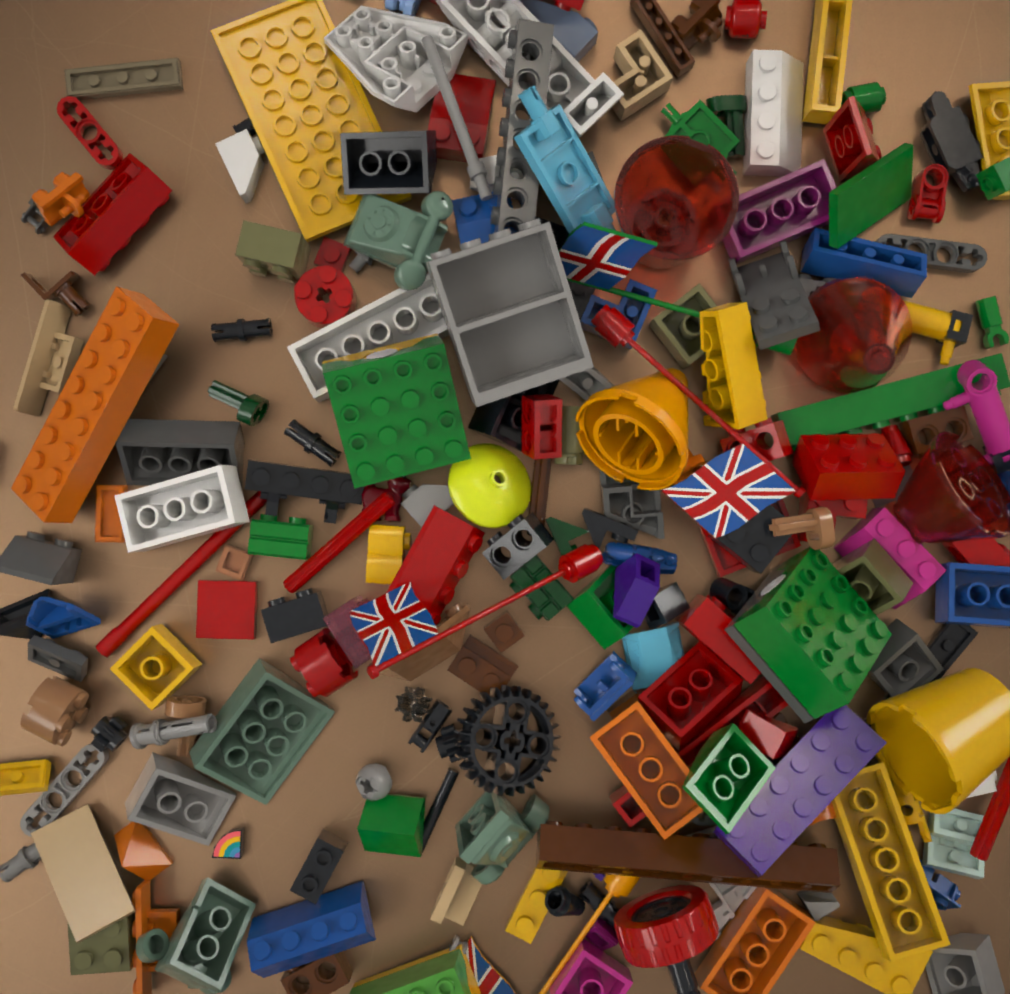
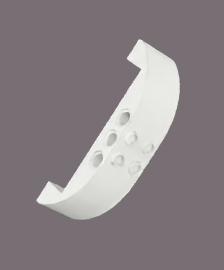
(569, 83)

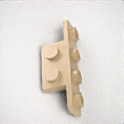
(49, 359)

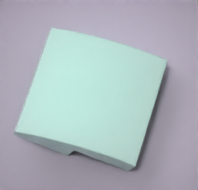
(951, 843)

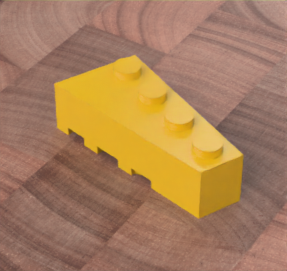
(731, 366)
(857, 953)

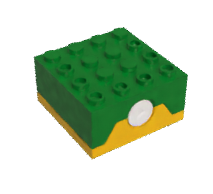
(396, 410)

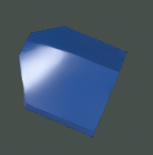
(58, 617)

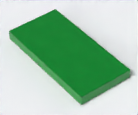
(870, 195)

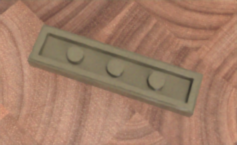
(124, 79)

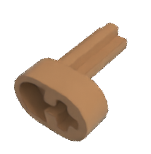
(816, 523)
(185, 707)

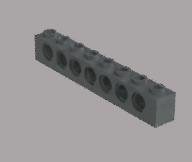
(537, 40)

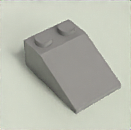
(178, 800)

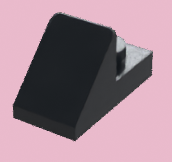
(599, 525)

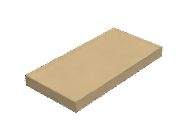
(83, 873)

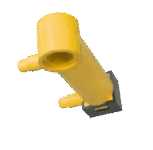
(946, 327)

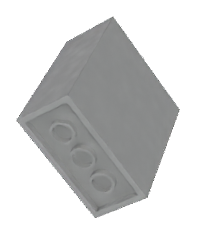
(509, 312)

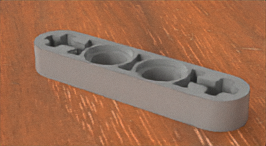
(64, 788)

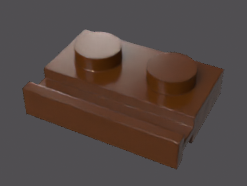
(482, 666)

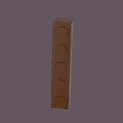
(664, 35)

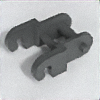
(28, 217)

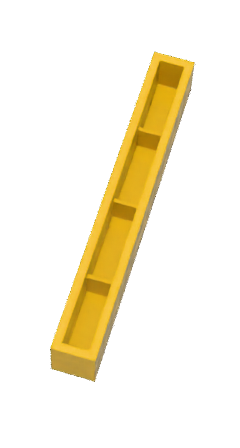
(827, 60)

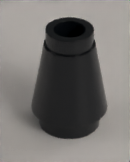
(563, 902)

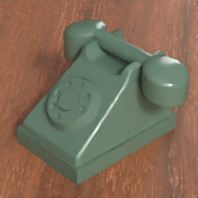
(400, 235)
(496, 832)
(203, 941)

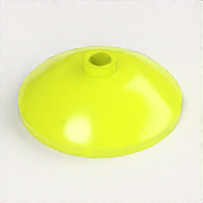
(480, 496)

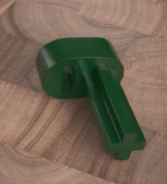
(733, 109)
(250, 408)

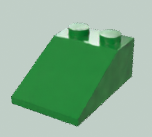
(727, 776)

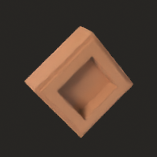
(234, 562)

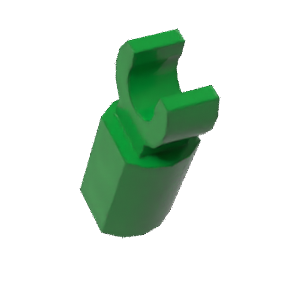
(991, 321)

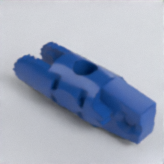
(618, 553)

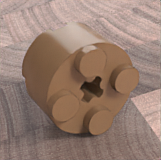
(55, 710)

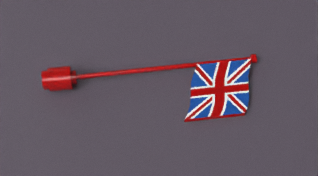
(729, 486)
(401, 626)

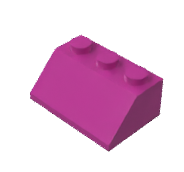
(899, 544)

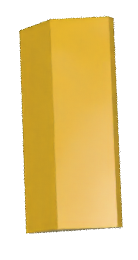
(992, 122)

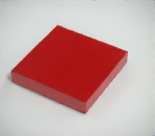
(226, 609)

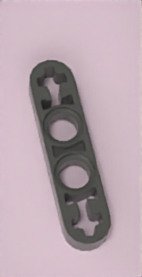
(930, 247)

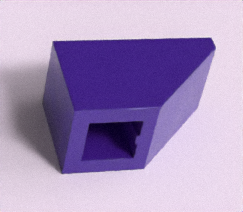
(635, 589)

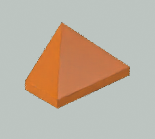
(141, 851)

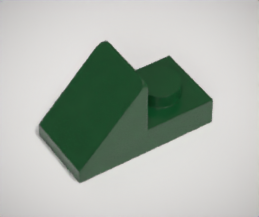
(564, 532)

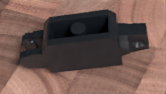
(951, 140)

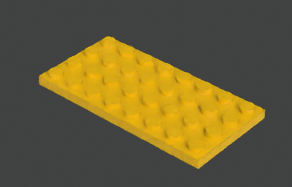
(299, 106)

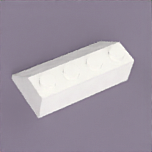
(773, 114)

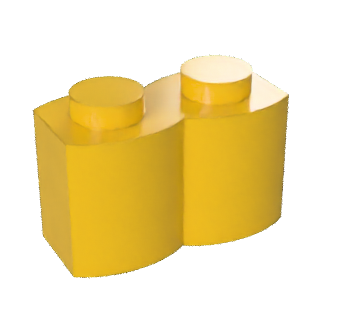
(385, 552)

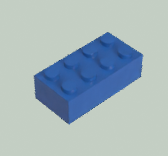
(973, 595)

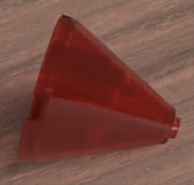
(860, 335)

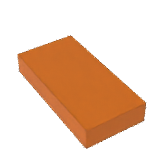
(107, 518)

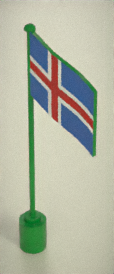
(606, 256)

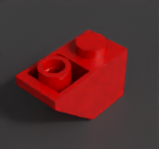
(979, 552)

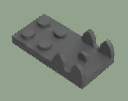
(775, 298)

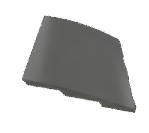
(632, 506)

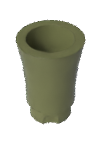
(571, 447)

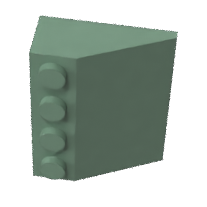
(261, 733)

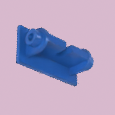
(943, 890)

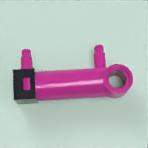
(987, 411)

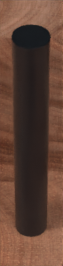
(438, 804)

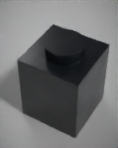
(666, 605)

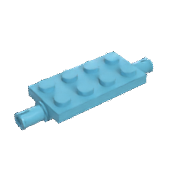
(563, 165)

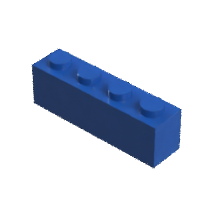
(891, 265)

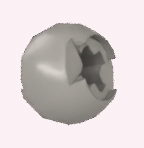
(373, 782)

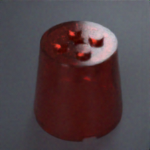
(681, 184)

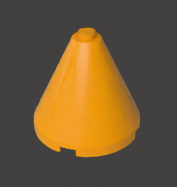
(638, 430)

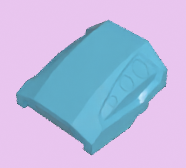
(652, 652)

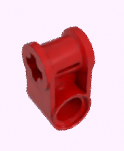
(929, 200)

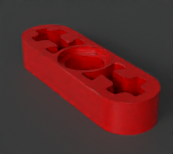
(78, 128)

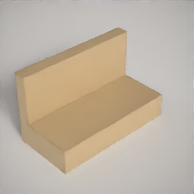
(456, 894)

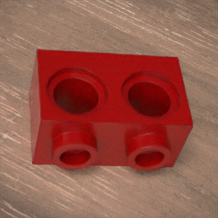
(542, 426)
(780, 447)

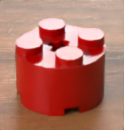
(323, 281)
(323, 664)

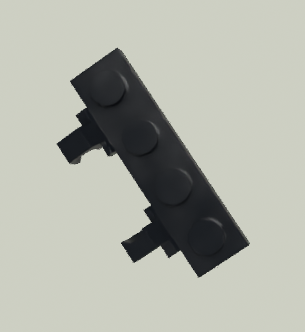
(280, 480)

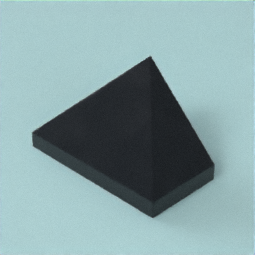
(14, 617)

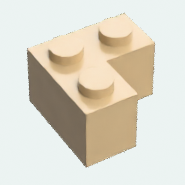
(643, 76)

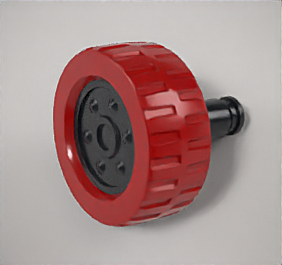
(667, 931)

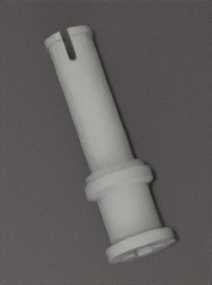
(161, 731)

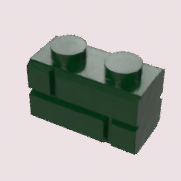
(546, 600)

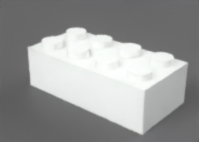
(182, 508)

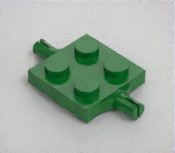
(702, 126)

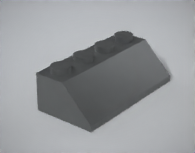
(173, 448)

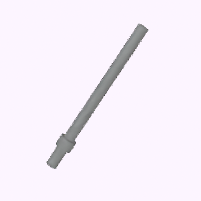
(475, 167)

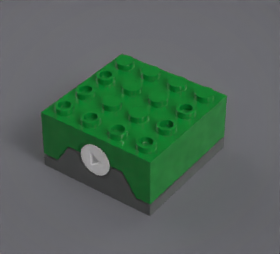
(809, 634)

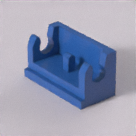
(604, 686)

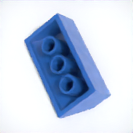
(310, 930)

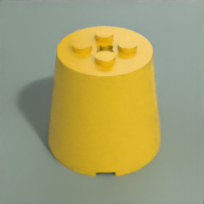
(944, 737)

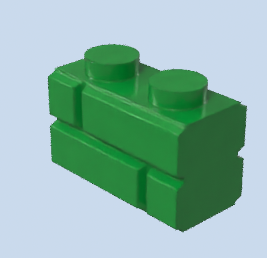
(280, 539)

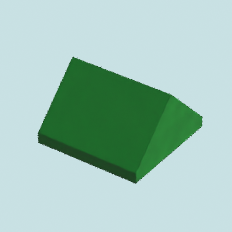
(393, 825)

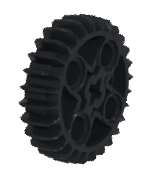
(508, 752)

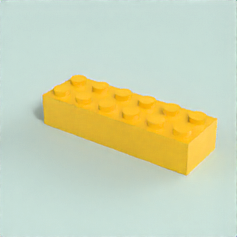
(887, 866)

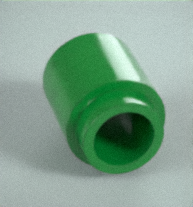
(869, 95)

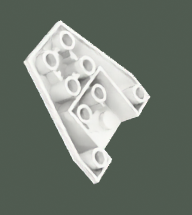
(389, 56)

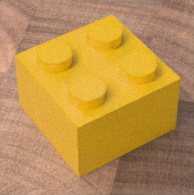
(156, 666)

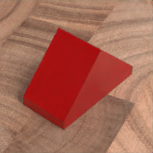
(768, 734)

